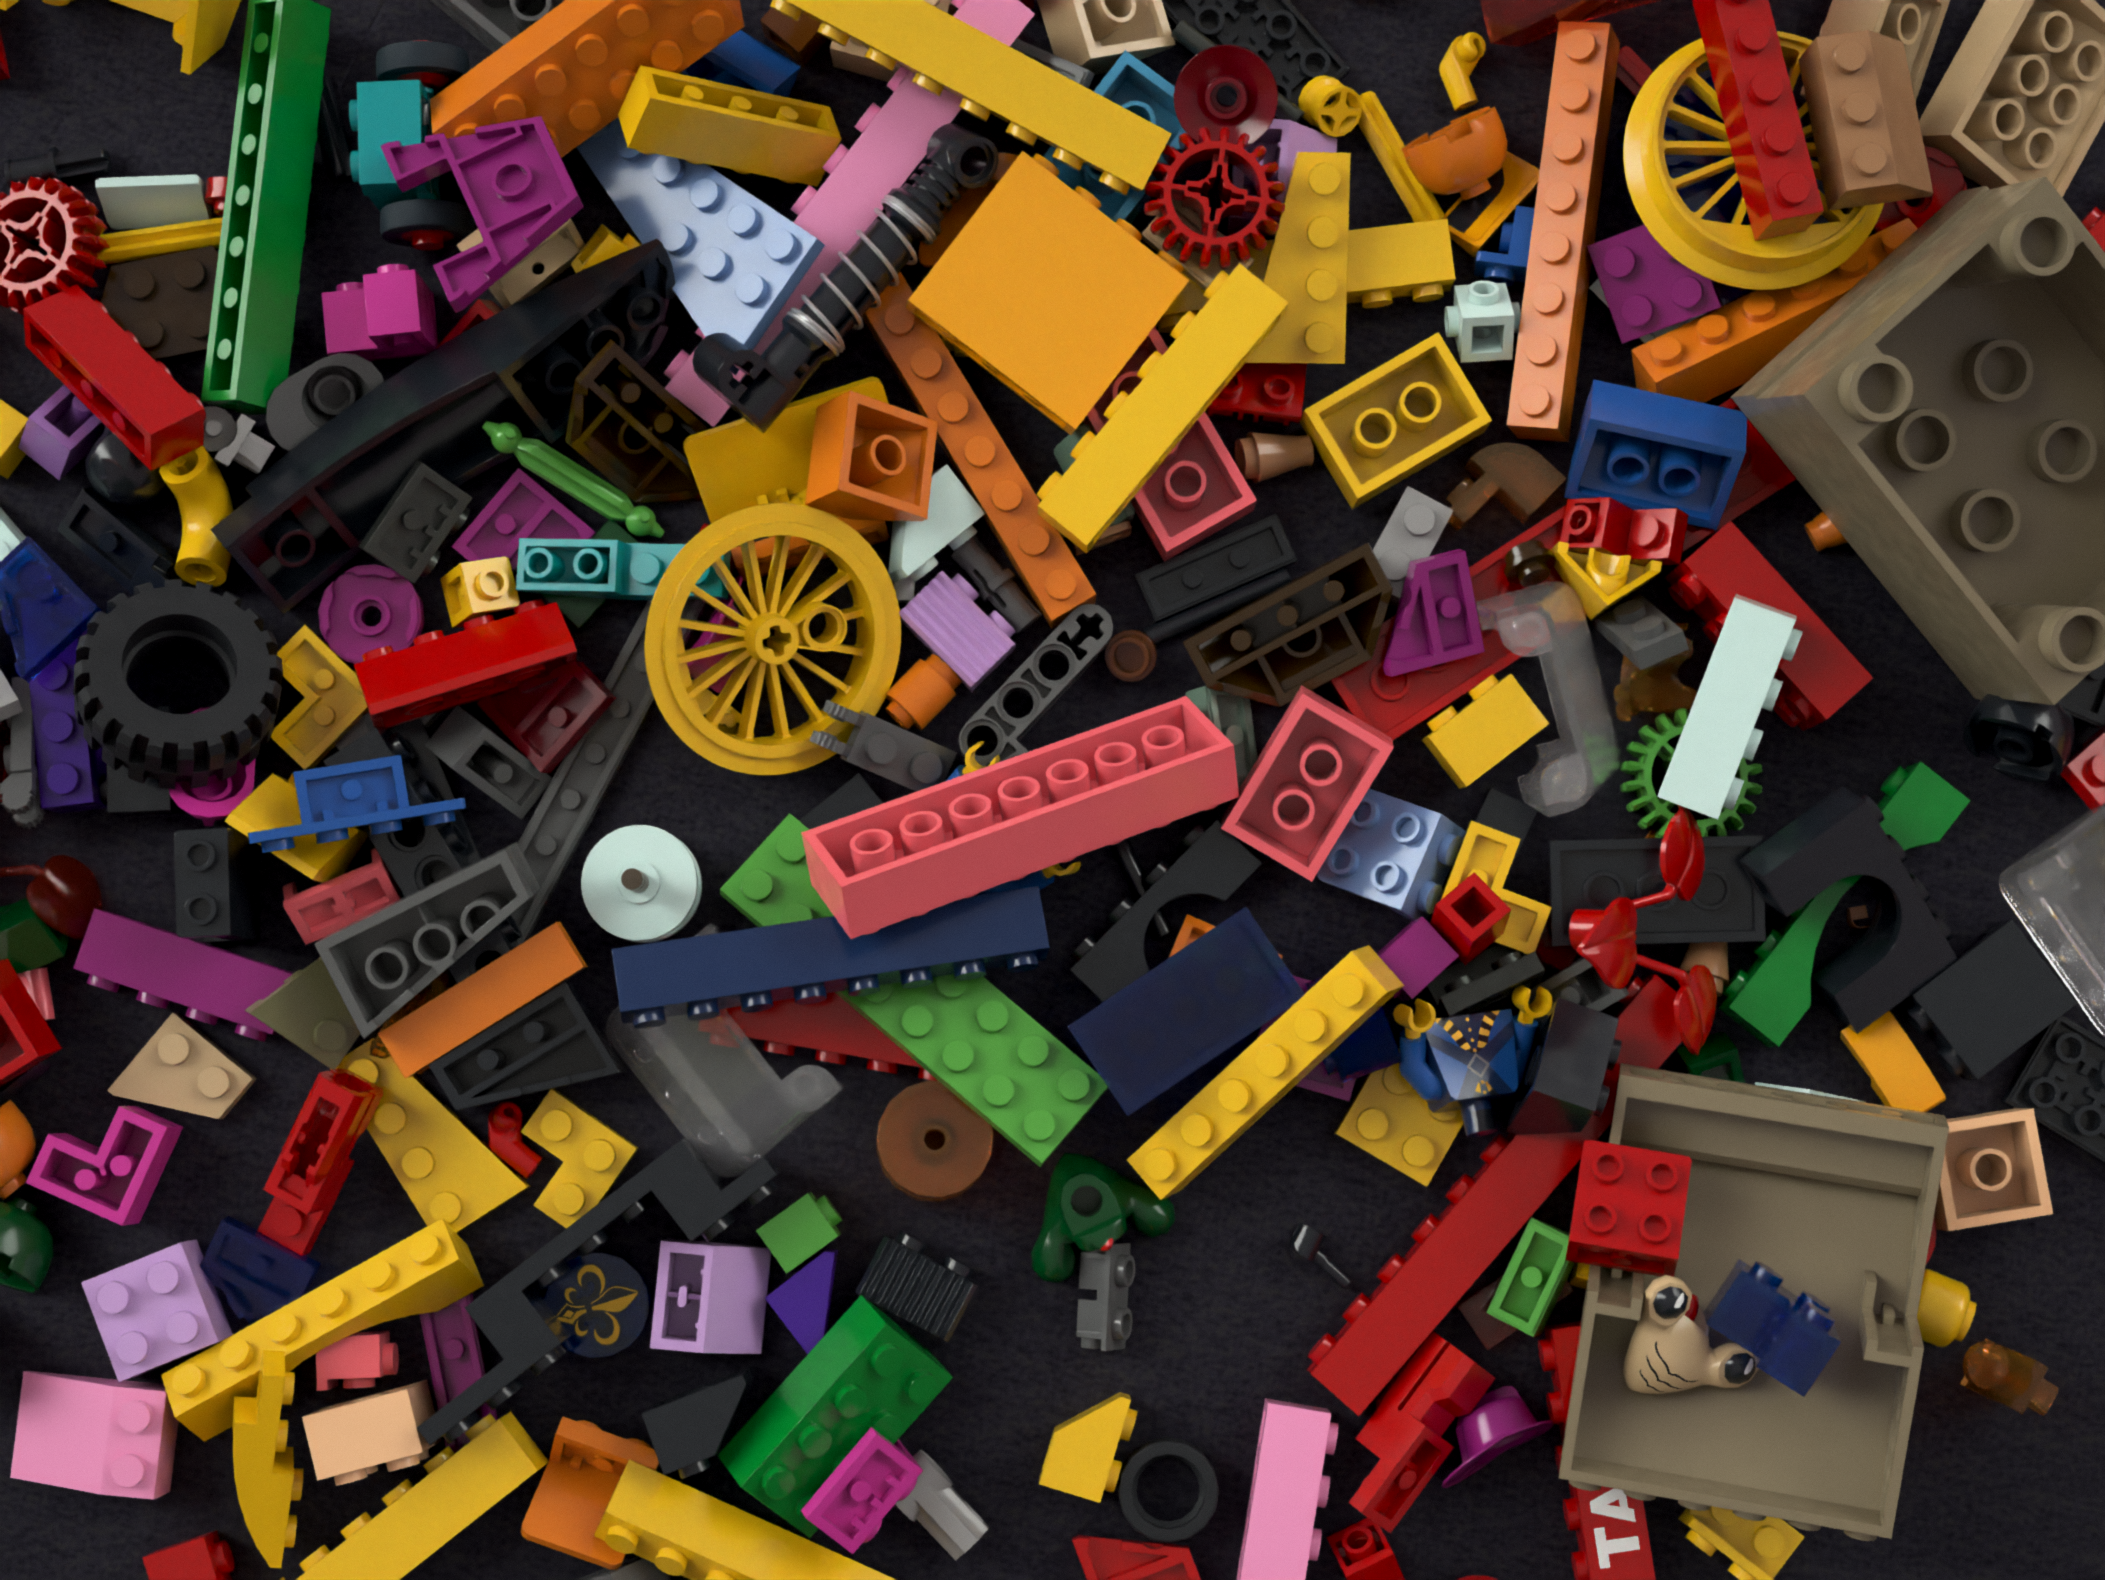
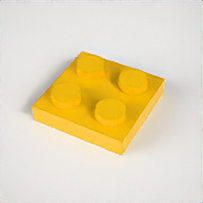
(1398, 1126)

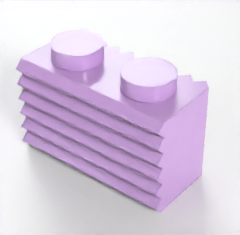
(958, 629)

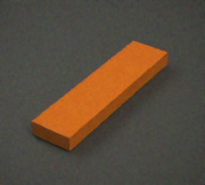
(482, 999)

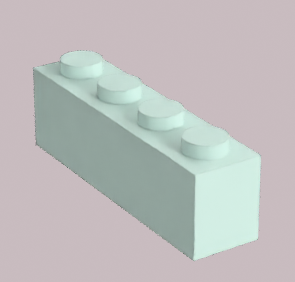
(1728, 706)

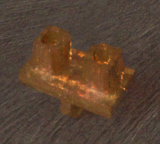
(2007, 1378)

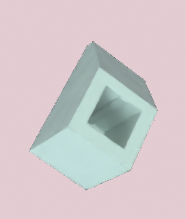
(948, 522)

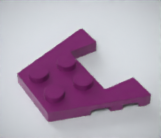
(511, 187)

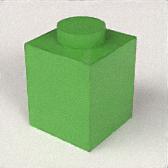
(801, 1230)

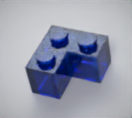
(1784, 1332)

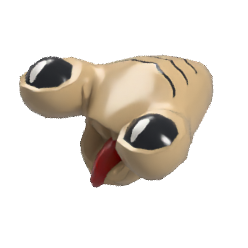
(1673, 1346)

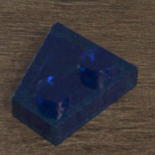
(40, 607)
(255, 1270)

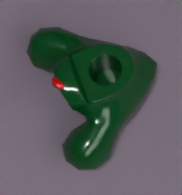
(1090, 1208)

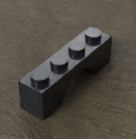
(1209, 868)

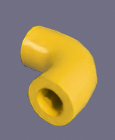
(202, 505)

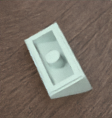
(152, 200)

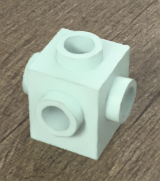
(1482, 321)

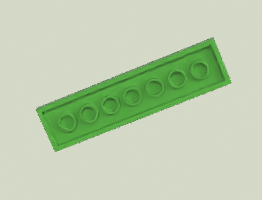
(952, 1028)

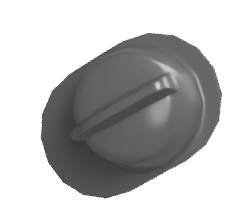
(317, 396)

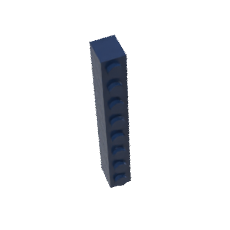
(819, 958)

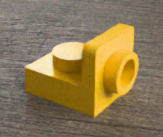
(479, 588)

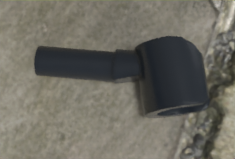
(1307, 1244)

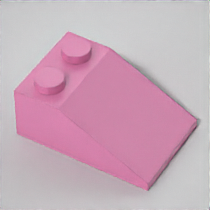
(95, 1435)

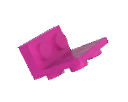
(863, 1490)

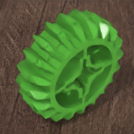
(1658, 809)

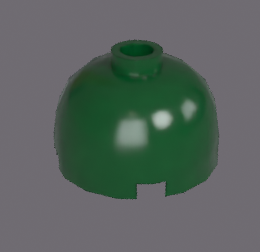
(24, 1246)

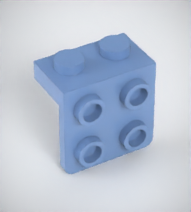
(1394, 855)

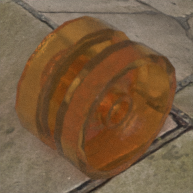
(927, 1172)

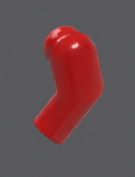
(507, 1139)

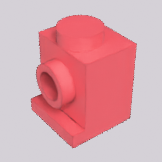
(356, 1360)

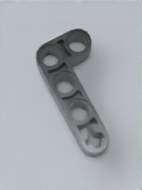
(1042, 691)

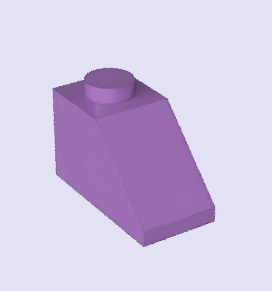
(60, 433)

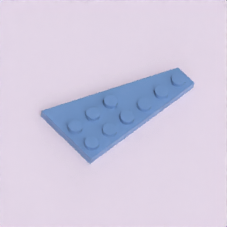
(727, 248)

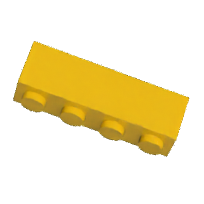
(728, 126)

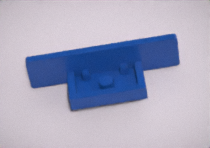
(352, 797)

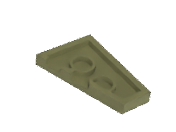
(310, 1014)

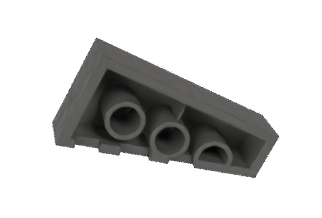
(412, 941)

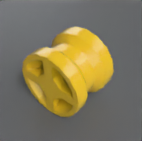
(1334, 118)

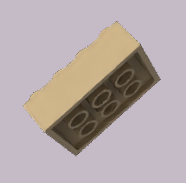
(2022, 93)

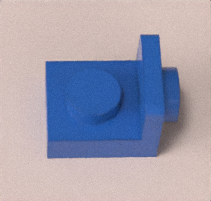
(1514, 241)

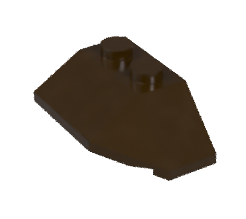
(632, 429)
(1297, 632)

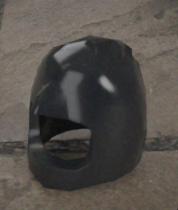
(122, 477)

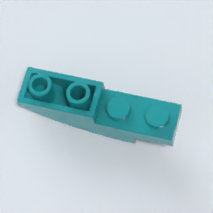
(602, 568)

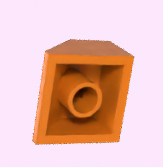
(871, 460)

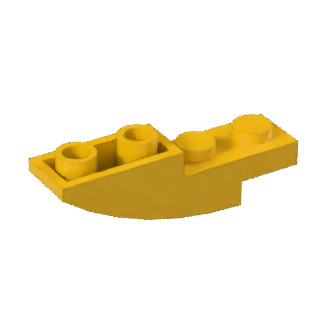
(263, 1463)

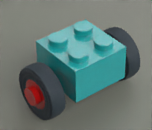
(400, 111)

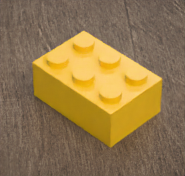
(1395, 420)

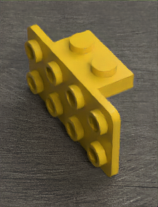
(750, 468)

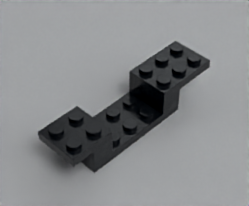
(523, 1323)

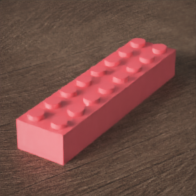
(1019, 816)

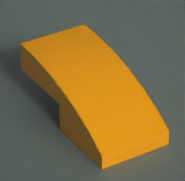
(1894, 1065)

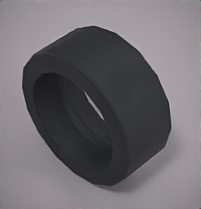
(1159, 1529)

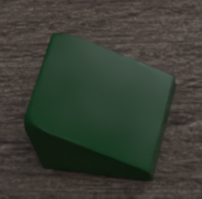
(1716, 1059)

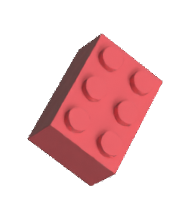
(1307, 783)

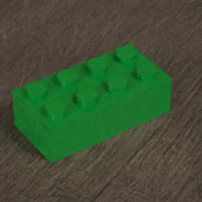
(852, 1380)

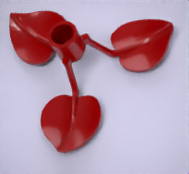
(1609, 935)

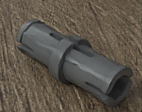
(996, 585)

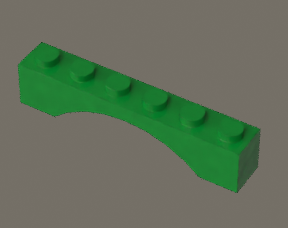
(1778, 984)

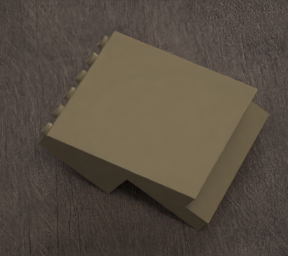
(1838, 1208)

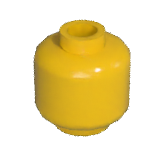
(1944, 1309)

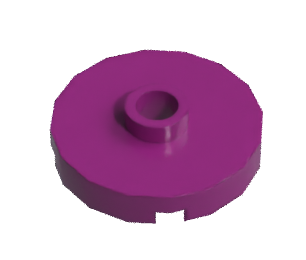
(353, 596)

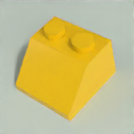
(276, 806)

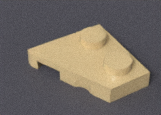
(184, 1072)

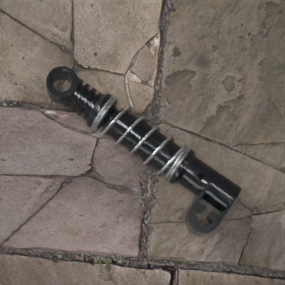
(816, 331)

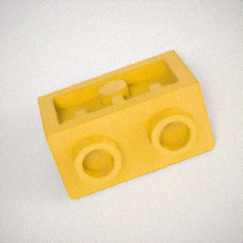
(1754, 1546)

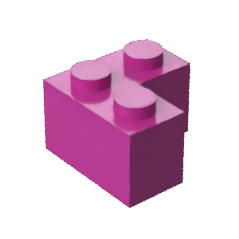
(382, 317)
(110, 1178)

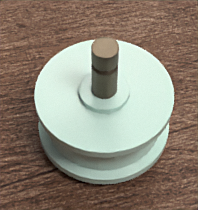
(641, 884)

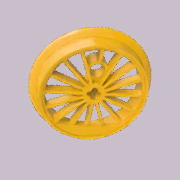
(1717, 248)
(874, 652)

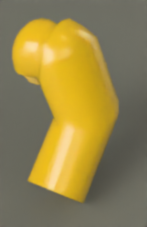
(1457, 67)

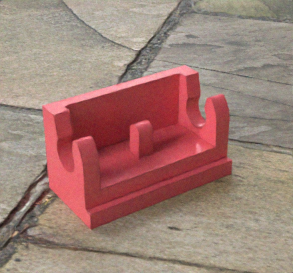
(340, 900)

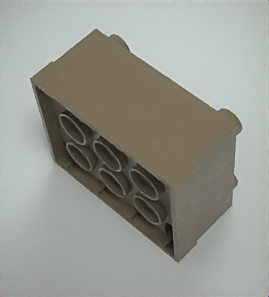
(1963, 435)

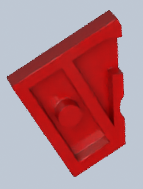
(1133, 1560)

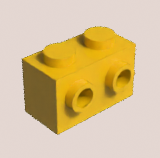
(1484, 730)

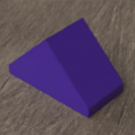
(806, 1300)

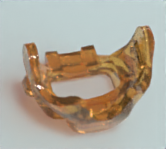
(1653, 687)

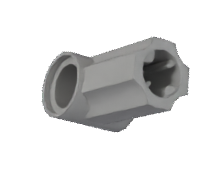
(942, 1509)

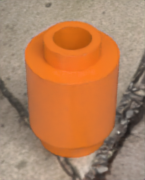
(922, 692)

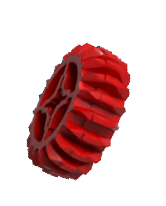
(1221, 153)
(62, 225)

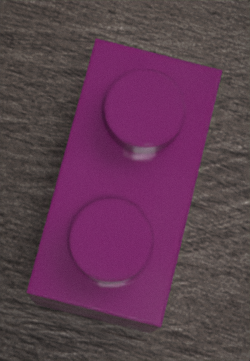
(1416, 957)

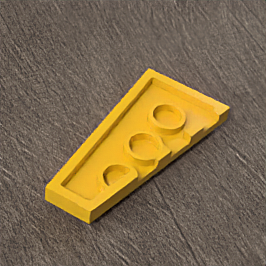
(430, 1149)

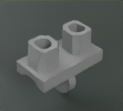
(234, 440)

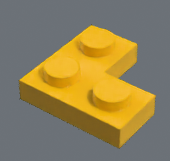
(330, 703)
(1490, 857)
(590, 1156)

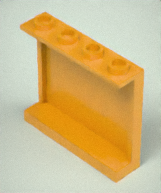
(1047, 291)

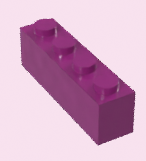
(177, 970)

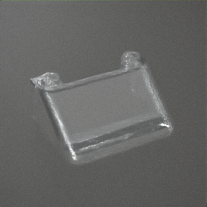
(721, 1085)

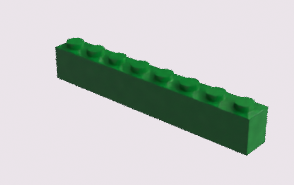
(266, 203)

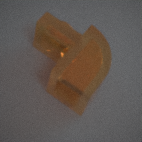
(1511, 474)

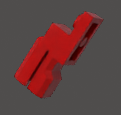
(317, 1158)
(1409, 1423)

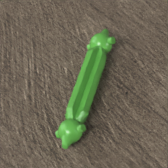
(573, 479)

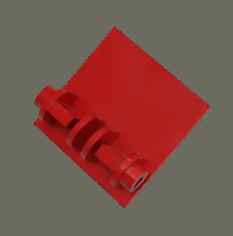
(1264, 390)

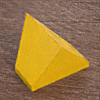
(1601, 577)

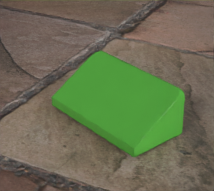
(1533, 1279)

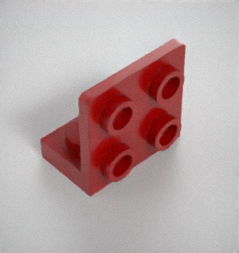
(1629, 1208)

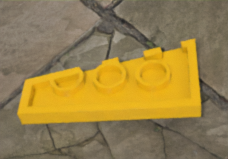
(1311, 263)

